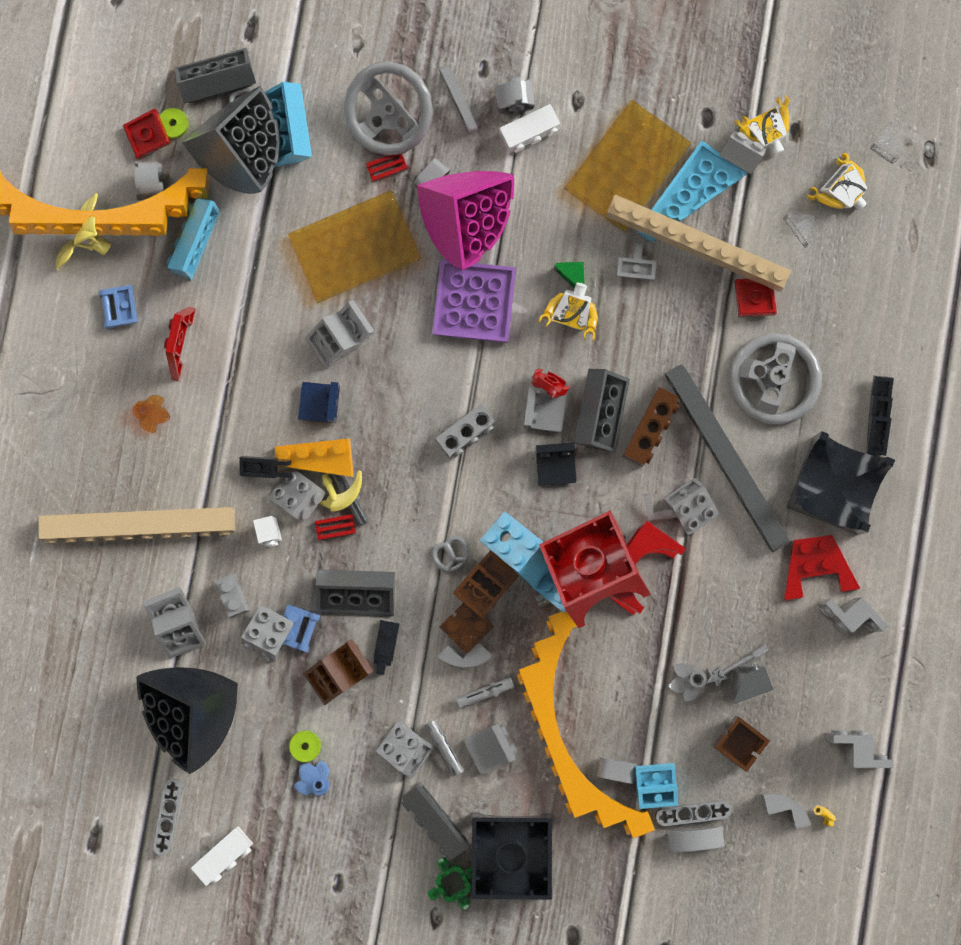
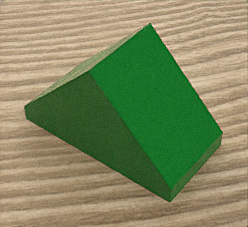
(571, 272)

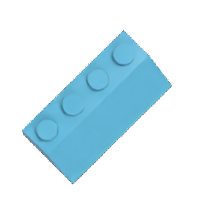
(292, 124)
(193, 238)

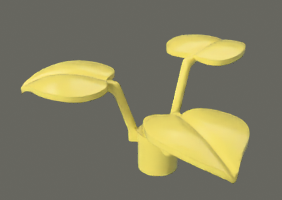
(86, 232)

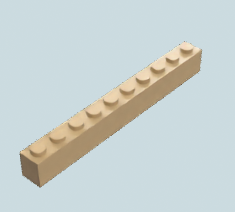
(698, 243)
(136, 524)

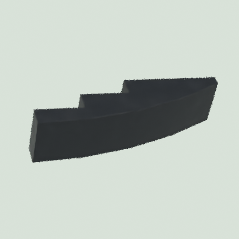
(879, 415)

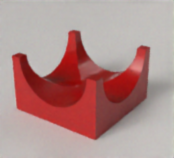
(646, 541)
(591, 565)

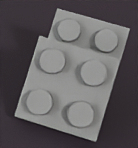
(339, 334)
(852, 616)
(174, 623)
(859, 749)

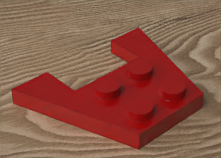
(175, 342)
(814, 558)

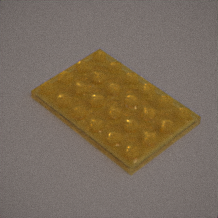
(628, 161)
(354, 246)

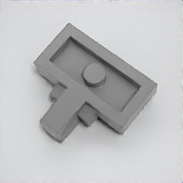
(636, 266)

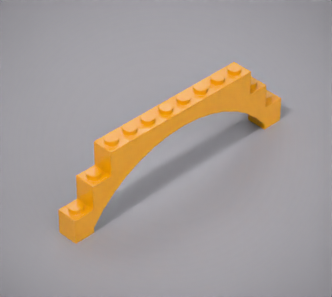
(137, 219)
(580, 792)

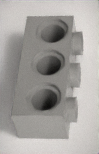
(467, 421)

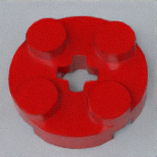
(550, 382)

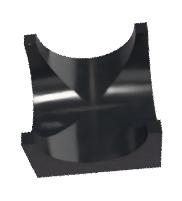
(838, 484)
(512, 857)

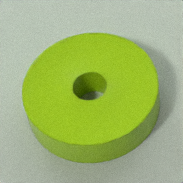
(182, 123)
(296, 746)

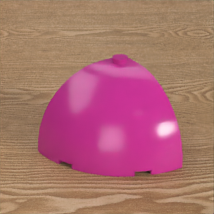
(466, 213)

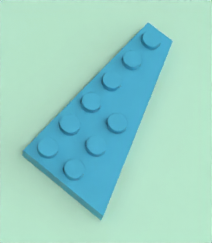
(696, 184)

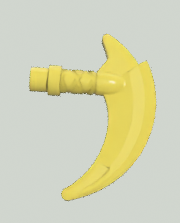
(340, 501)

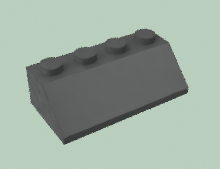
(215, 76)
(601, 410)
(355, 592)
(747, 683)
(436, 821)

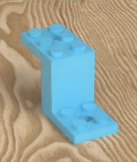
(522, 555)

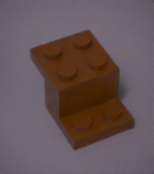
(486, 584)
(338, 672)

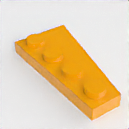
(321, 456)

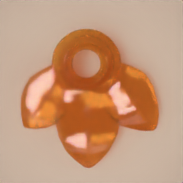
(153, 415)

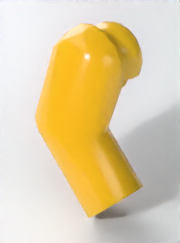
(829, 818)

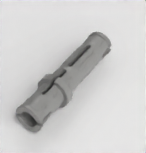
(491, 690)
(442, 744)

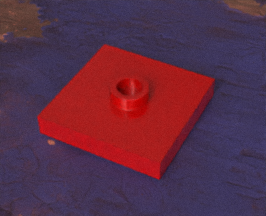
(146, 134)
(754, 299)

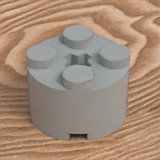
(514, 96)
(148, 179)

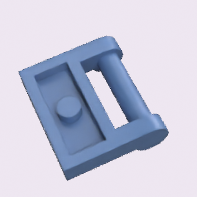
(124, 306)
(297, 616)

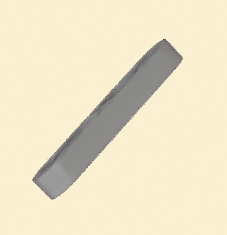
(458, 99)
(693, 813)
(166, 816)

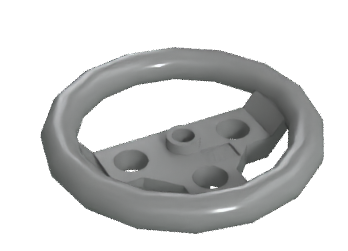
(367, 130)
(744, 368)

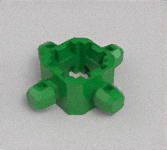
(434, 893)

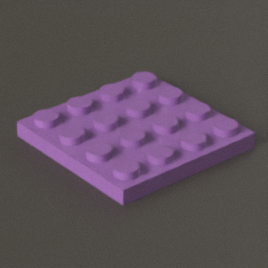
(474, 302)

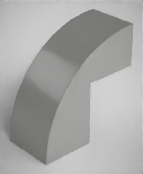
(475, 657)
(777, 803)
(696, 839)

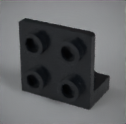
(556, 464)

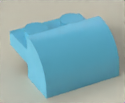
(656, 786)

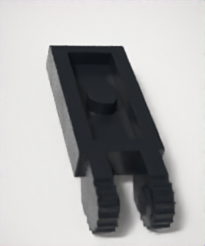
(263, 467)

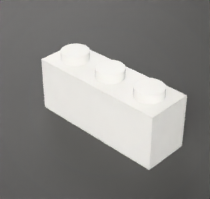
(530, 129)
(222, 856)

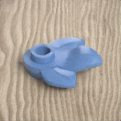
(311, 776)

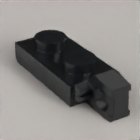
(385, 645)

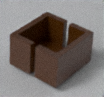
(466, 627)
(740, 743)

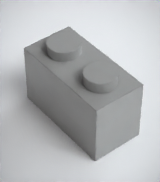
(743, 152)
(232, 595)

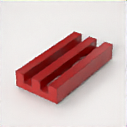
(389, 173)
(335, 519)

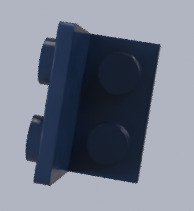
(319, 402)

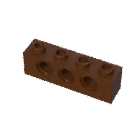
(633, 451)

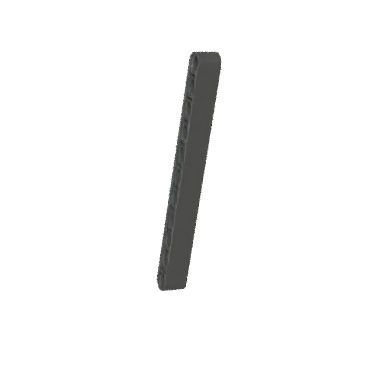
(727, 458)

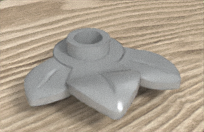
(684, 681)

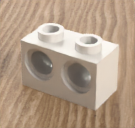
(267, 531)

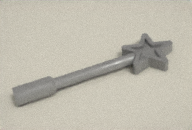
(718, 675)

